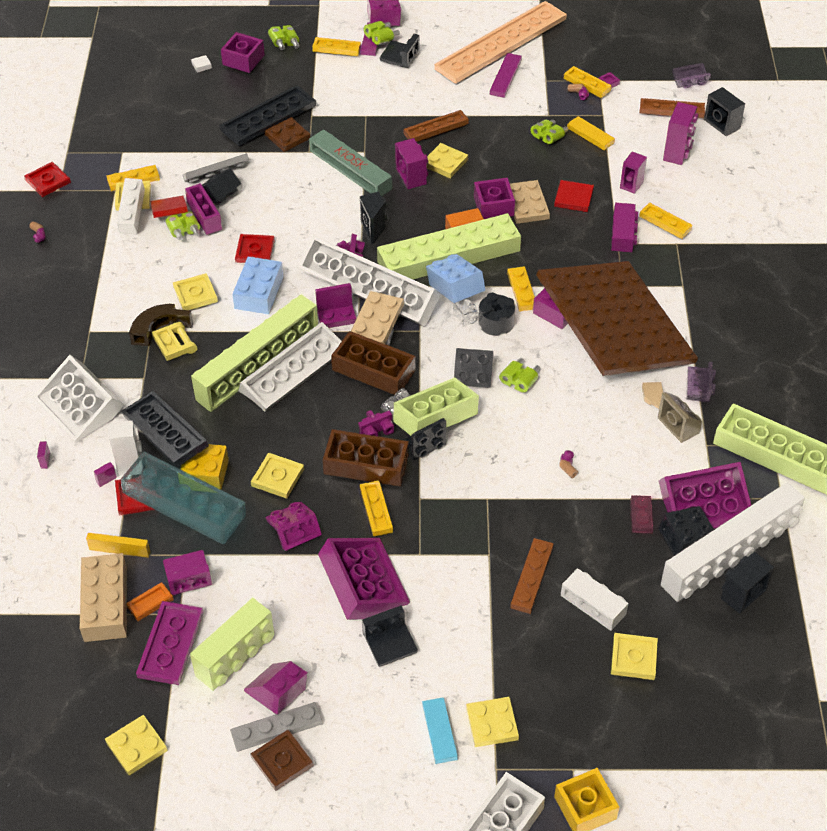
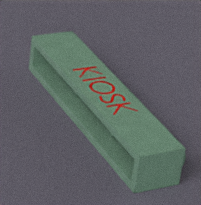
(350, 163)

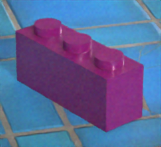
(203, 209)
(624, 227)

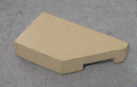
(652, 393)

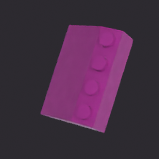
(717, 490)
(362, 576)

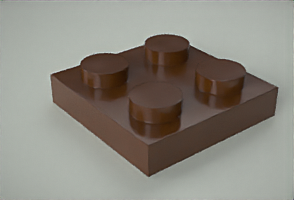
(287, 134)
(281, 760)

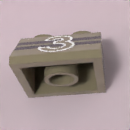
(678, 417)

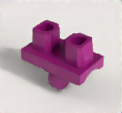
(352, 246)
(376, 423)

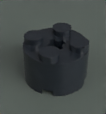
(496, 314)

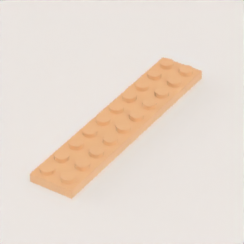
(500, 42)

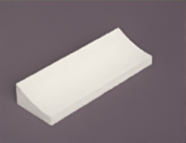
(290, 367)

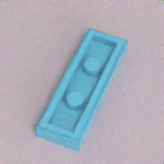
(439, 730)

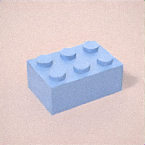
(455, 278)
(258, 285)

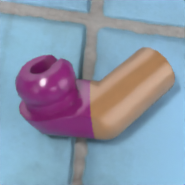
(580, 89)
(38, 228)
(566, 463)

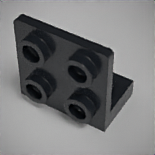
(401, 53)
(474, 367)
(427, 439)
(684, 528)
(388, 636)

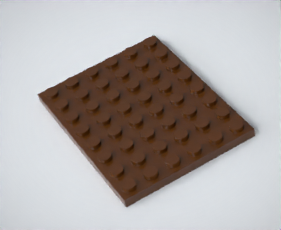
(616, 318)

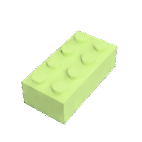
(446, 400)
(232, 644)

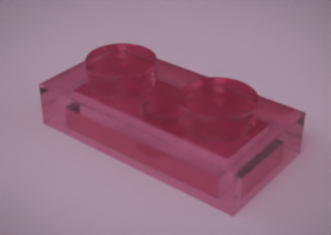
(641, 514)

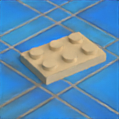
(529, 202)
(378, 316)

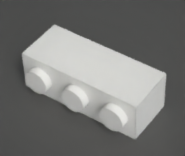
(130, 206)
(124, 445)
(594, 599)

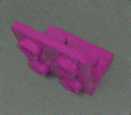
(335, 305)
(294, 525)
(187, 572)

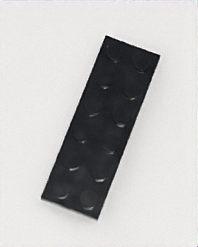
(267, 114)
(165, 429)

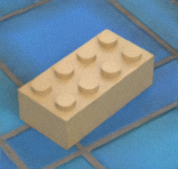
(103, 597)

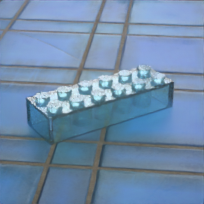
(183, 497)

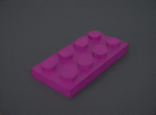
(170, 643)

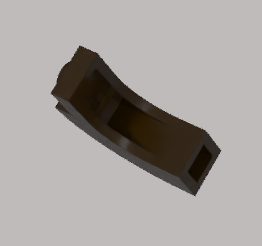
(157, 318)

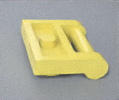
(169, 344)

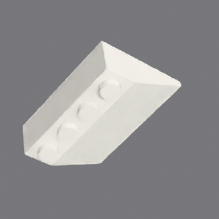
(77, 399)

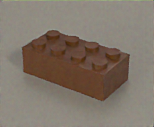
(373, 363)
(366, 457)

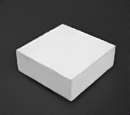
(201, 63)

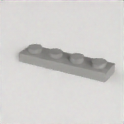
(210, 169)
(268, 728)

